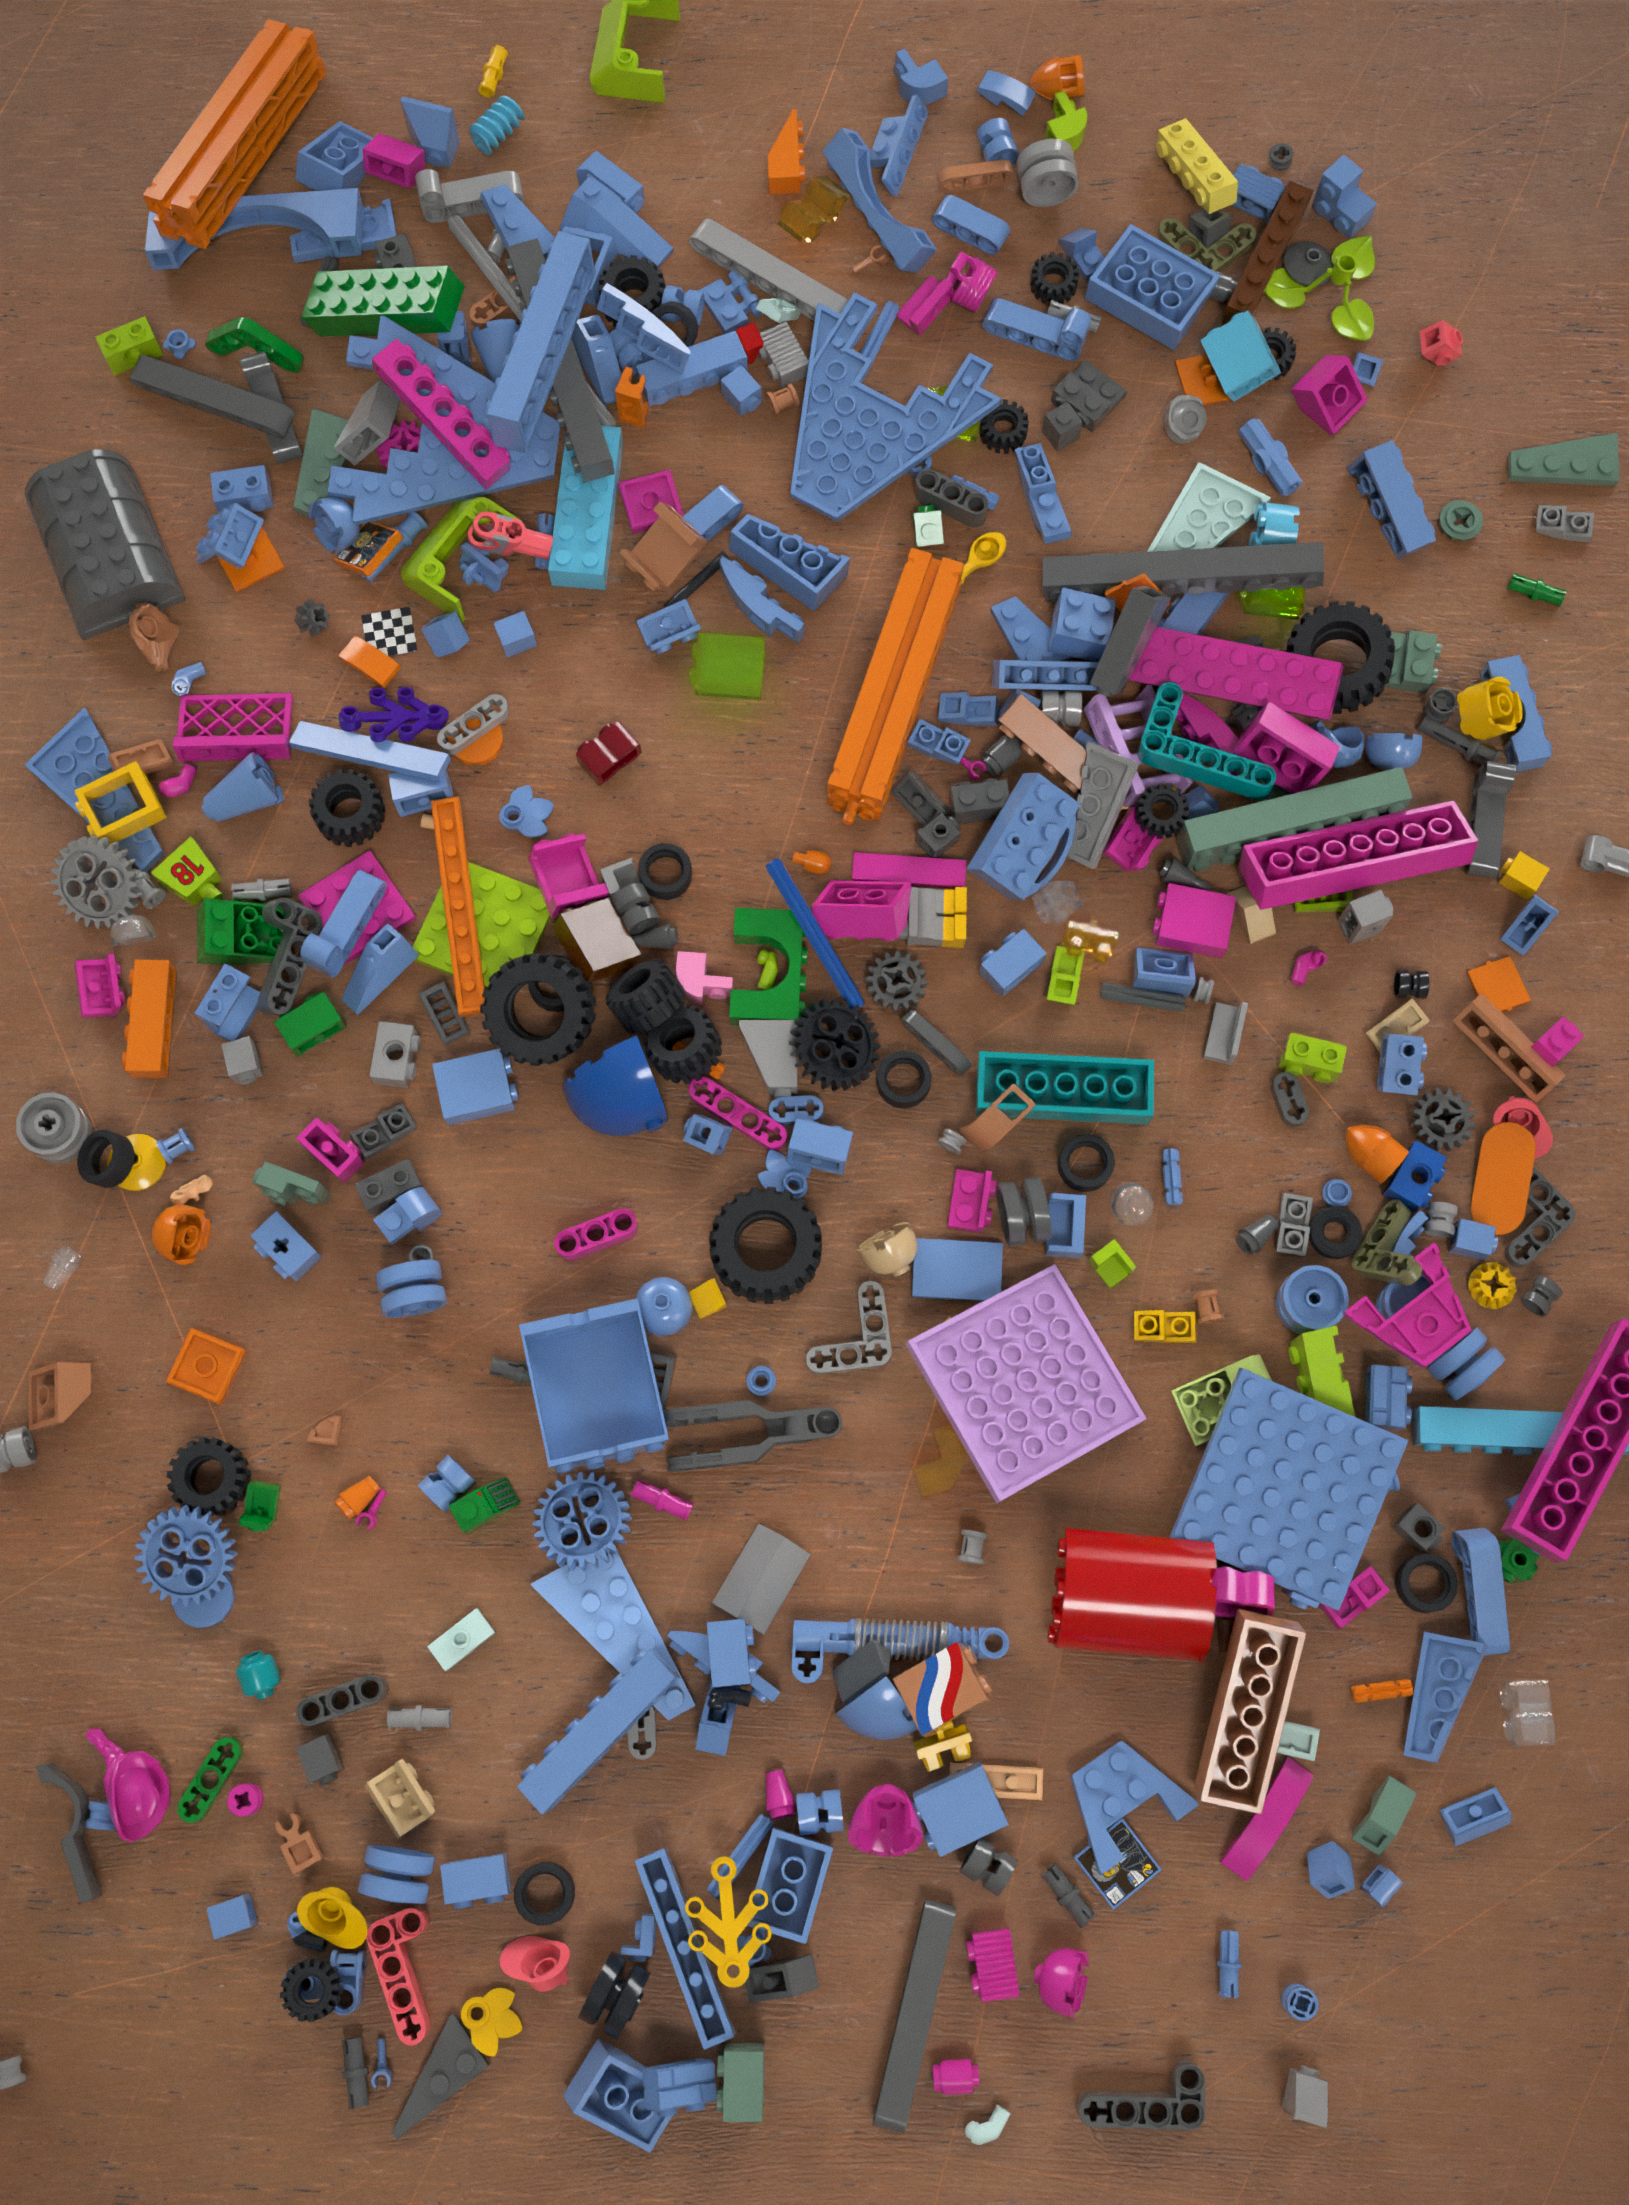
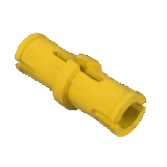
(492, 71)

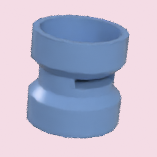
(1294, 1997)

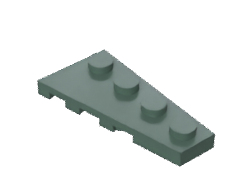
(318, 458)
(1570, 462)

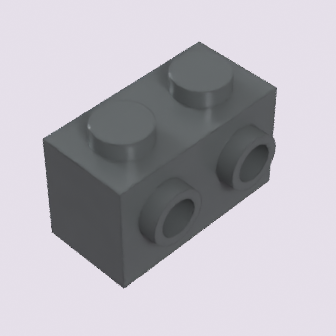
(394, 253)
(978, 801)

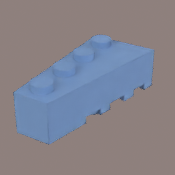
(1393, 498)
(788, 561)

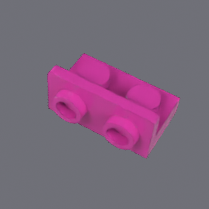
(970, 1201)

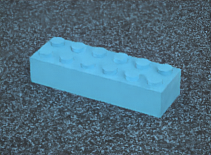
(585, 522)

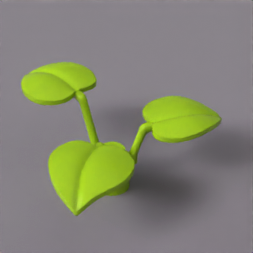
(1349, 260)

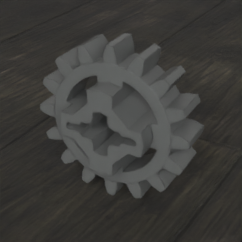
(887, 976)
(1448, 1108)

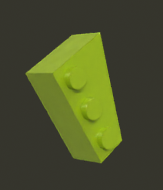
(1320, 1369)

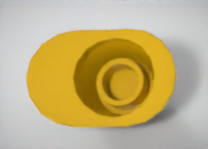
(333, 1917)

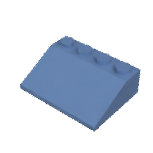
(1151, 286)

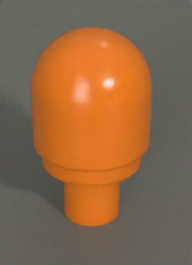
(813, 861)

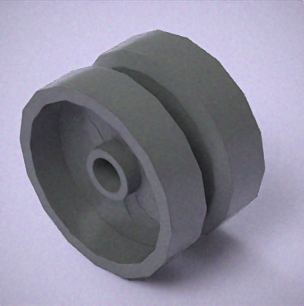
(1024, 1211)

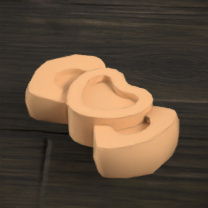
(191, 1190)

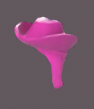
(134, 1788)

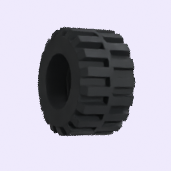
(635, 275)
(343, 787)
(645, 996)
(692, 1060)
(189, 1462)

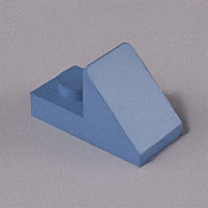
(1082, 249)

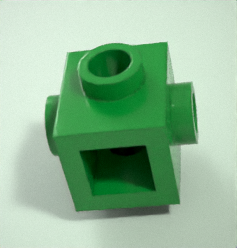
(1524, 1569)

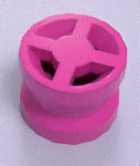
(251, 1799)

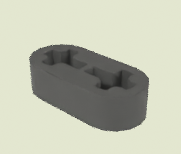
(1283, 1101)

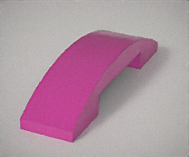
(1264, 1829)

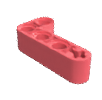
(405, 1977)

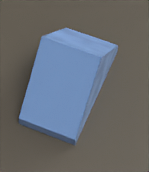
(1529, 925)

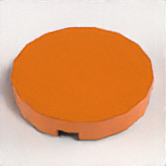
(482, 750)

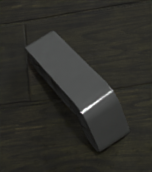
(263, 383)
(1487, 816)
(284, 958)
(1141, 2102)

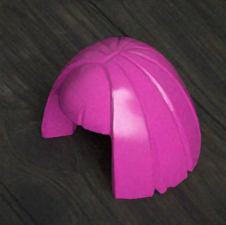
(885, 1823)

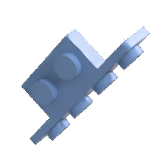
(897, 143)

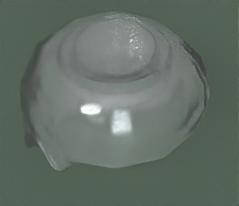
(131, 930)
(1130, 1203)

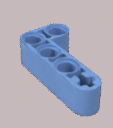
(1039, 330)
(346, 924)
(1483, 1587)

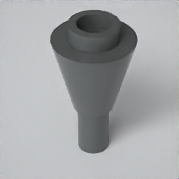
(1176, 873)
(660, 938)

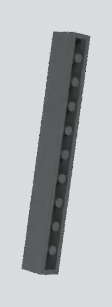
(569, 388)
(1190, 569)

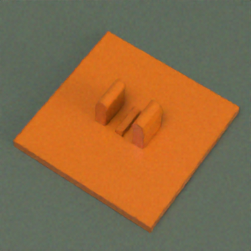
(1200, 379)
(260, 564)

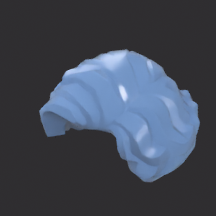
(1348, 738)

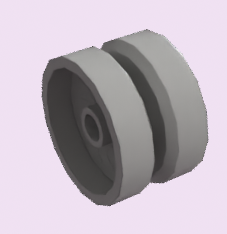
(1047, 172)
(53, 1127)

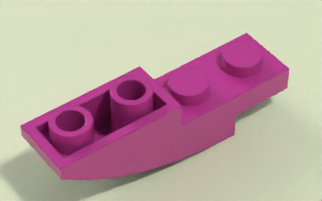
(1204, 726)

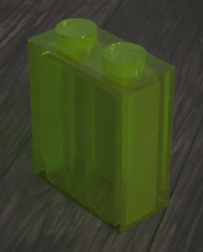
(728, 666)

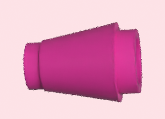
(779, 1797)

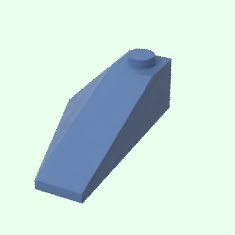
(601, 211)

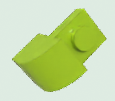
(1069, 122)

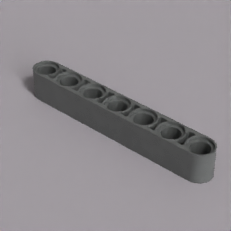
(212, 396)
(914, 2016)

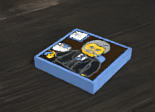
(1126, 1876)

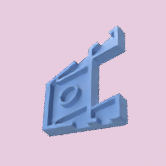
(1113, 1788)

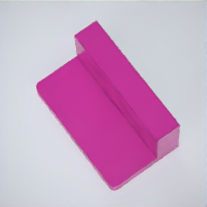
(926, 304)

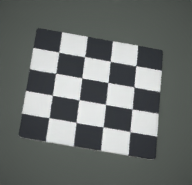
(390, 631)

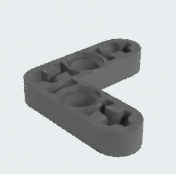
(1545, 1220)

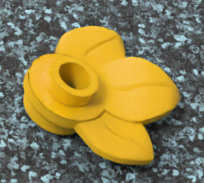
(496, 2022)

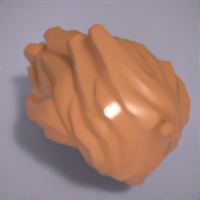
(153, 634)

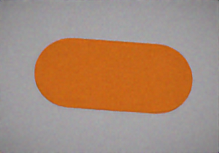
(1503, 1177)

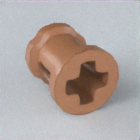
(782, 399)
(1208, 1306)

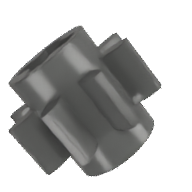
(311, 618)

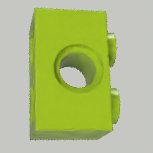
(126, 343)

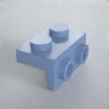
(668, 626)

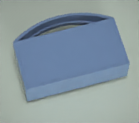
(1026, 838)

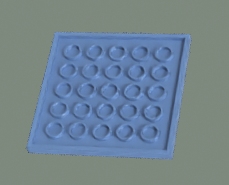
(1289, 1488)

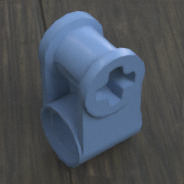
(352, 1977)

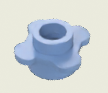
(176, 337)
(763, 1952)

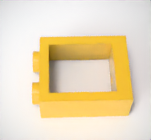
(130, 824)

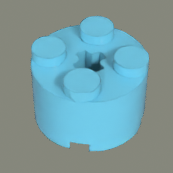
(1274, 524)

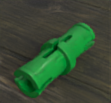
(1536, 589)

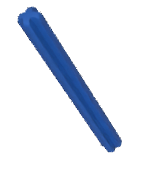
(814, 933)

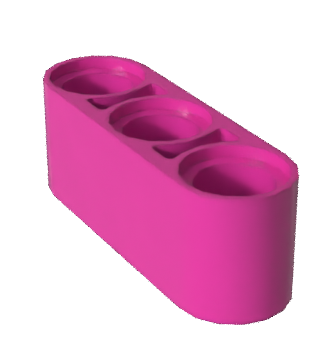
(581, 1232)

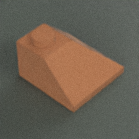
(57, 1392)

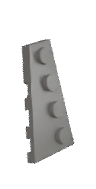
(1103, 791)

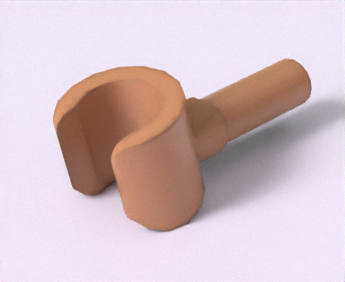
(875, 251)

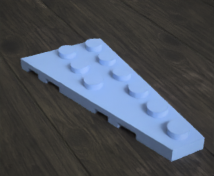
(612, 1619)

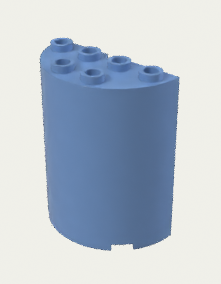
(594, 1386)

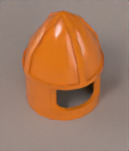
(1059, 75)
(1374, 1151)

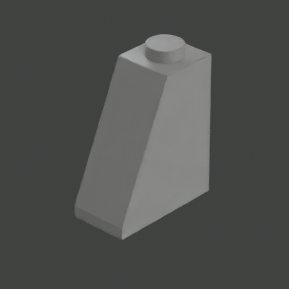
(368, 424)
(770, 1051)

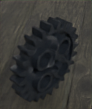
(830, 1067)

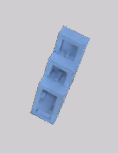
(651, 334)

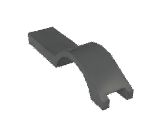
(73, 1842)

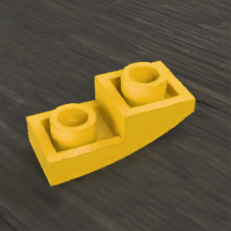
(1165, 1326)

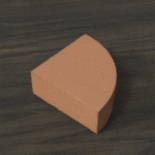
(327, 1432)

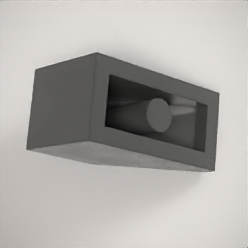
(781, 1978)

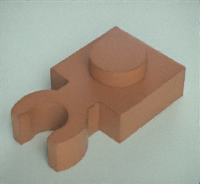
(301, 1849)

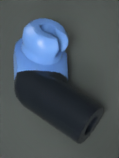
(303, 1937)

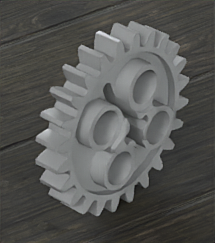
(74, 867)

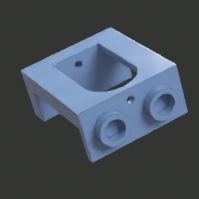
(232, 1006)

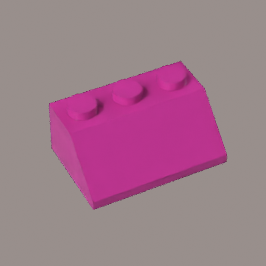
(863, 909)

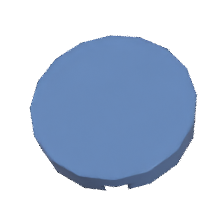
(209, 1611)

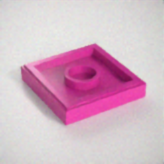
(644, 494)

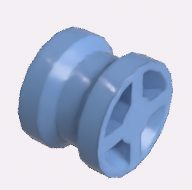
(99, 1816)

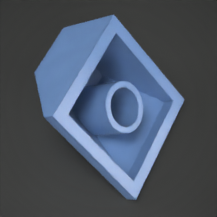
(432, 129)

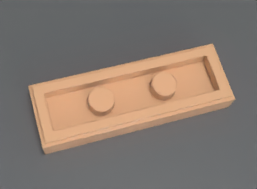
(1011, 1781)

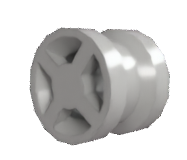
(11, 2072)

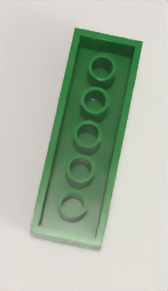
(410, 296)

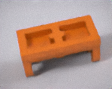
(630, 399)

